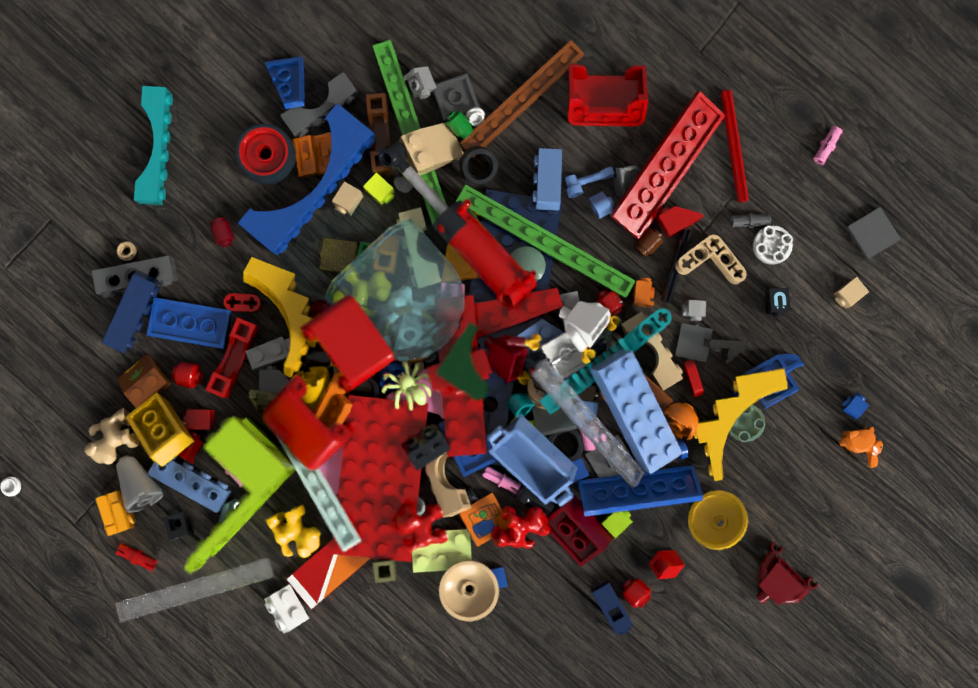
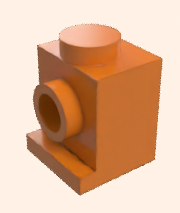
(643, 293)

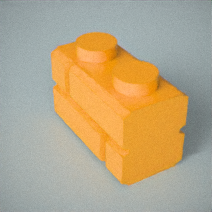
(114, 514)

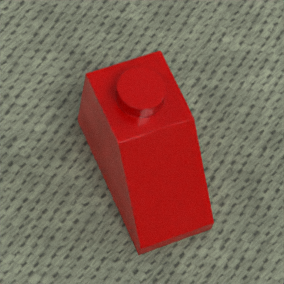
(676, 219)

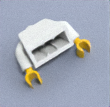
(585, 325)

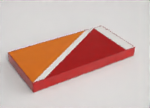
(323, 574)

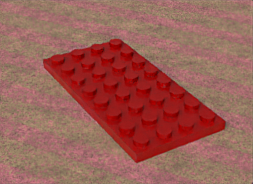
(379, 474)

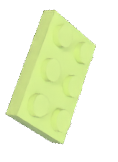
(443, 556)

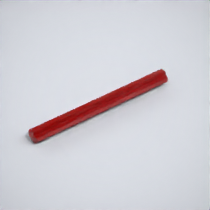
(734, 146)

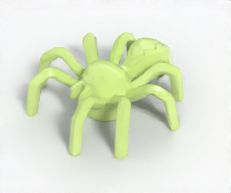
(408, 385)

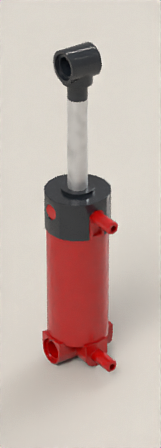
(468, 236)

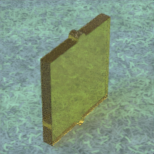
(337, 254)

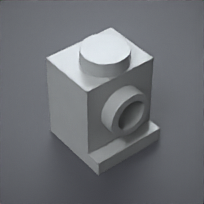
(420, 82)

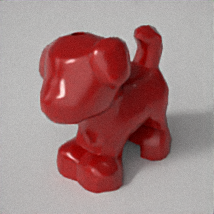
(409, 521)
(534, 522)

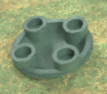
(530, 259)
(748, 425)

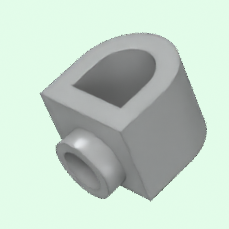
(694, 309)

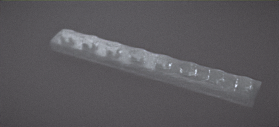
(588, 423)
(194, 589)

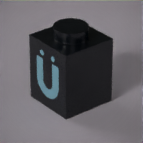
(777, 301)

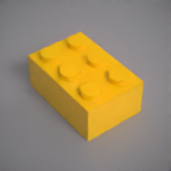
(159, 429)

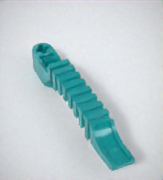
(630, 342)

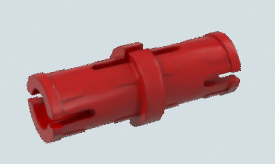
(136, 557)

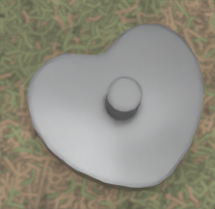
(403, 184)

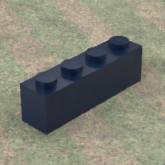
(131, 311)

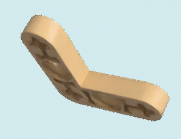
(710, 252)

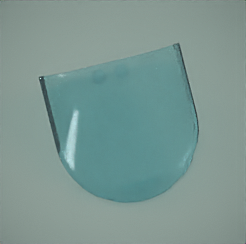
(405, 291)

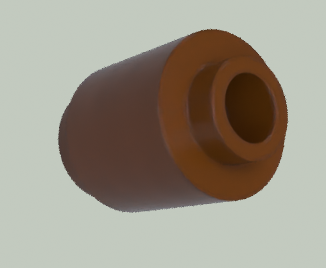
(649, 242)

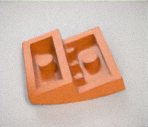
(313, 154)

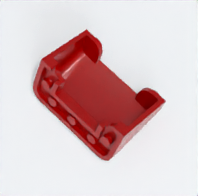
(607, 98)
(349, 342)
(301, 429)

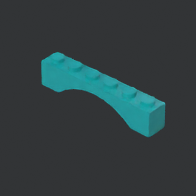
(150, 185)

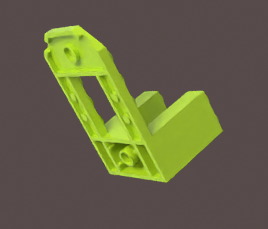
(256, 464)

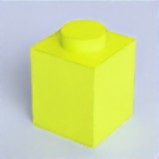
(379, 189)

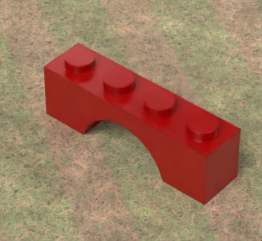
(226, 374)

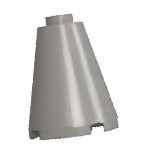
(136, 485)

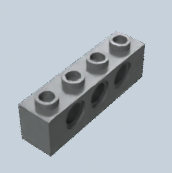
(104, 277)

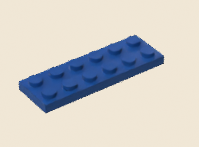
(654, 490)

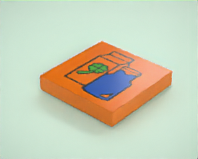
(482, 518)

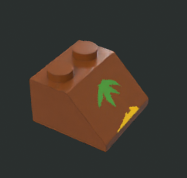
(143, 381)

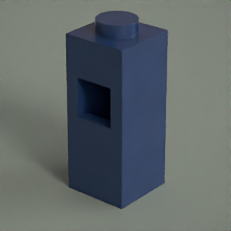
(612, 608)

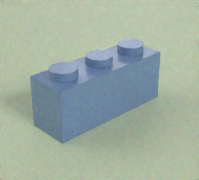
(548, 179)

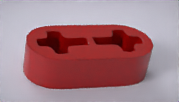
(243, 298)
(693, 378)

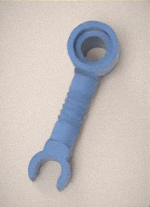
(574, 184)

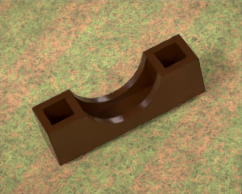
(379, 124)

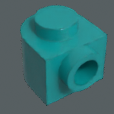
(520, 404)

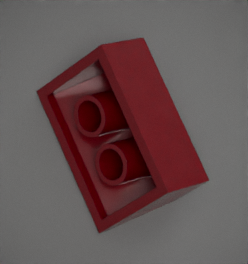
(578, 534)

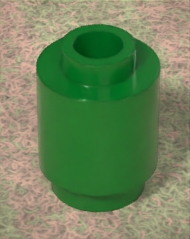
(459, 124)

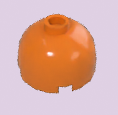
(681, 419)

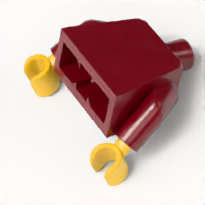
(508, 356)

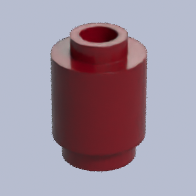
(222, 232)

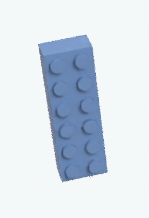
(636, 410)

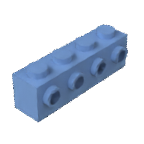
(192, 483)

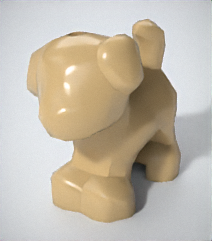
(104, 450)

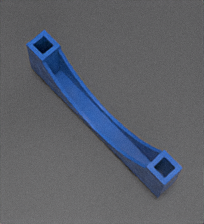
(278, 227)

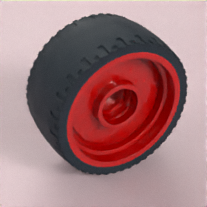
(258, 141)

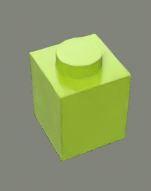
(617, 522)

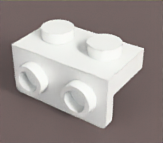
(286, 609)

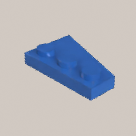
(288, 80)

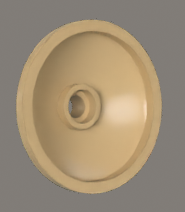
(466, 604)

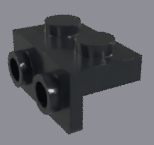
(425, 446)

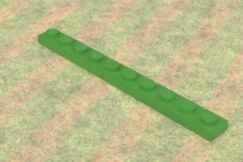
(403, 107)
(547, 242)

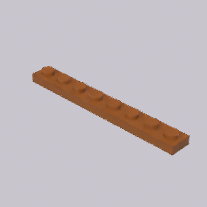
(523, 97)

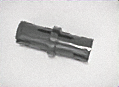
(750, 220)

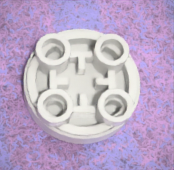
(772, 245)

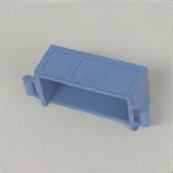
(533, 460)

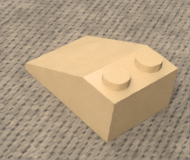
(431, 148)

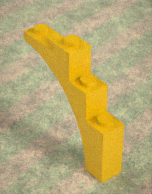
(280, 288)
(750, 389)

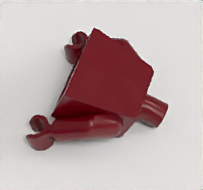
(780, 580)

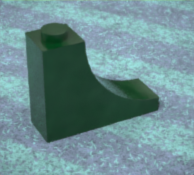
(460, 369)

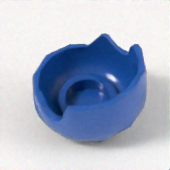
(394, 368)

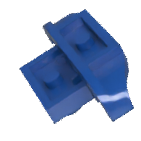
(786, 361)

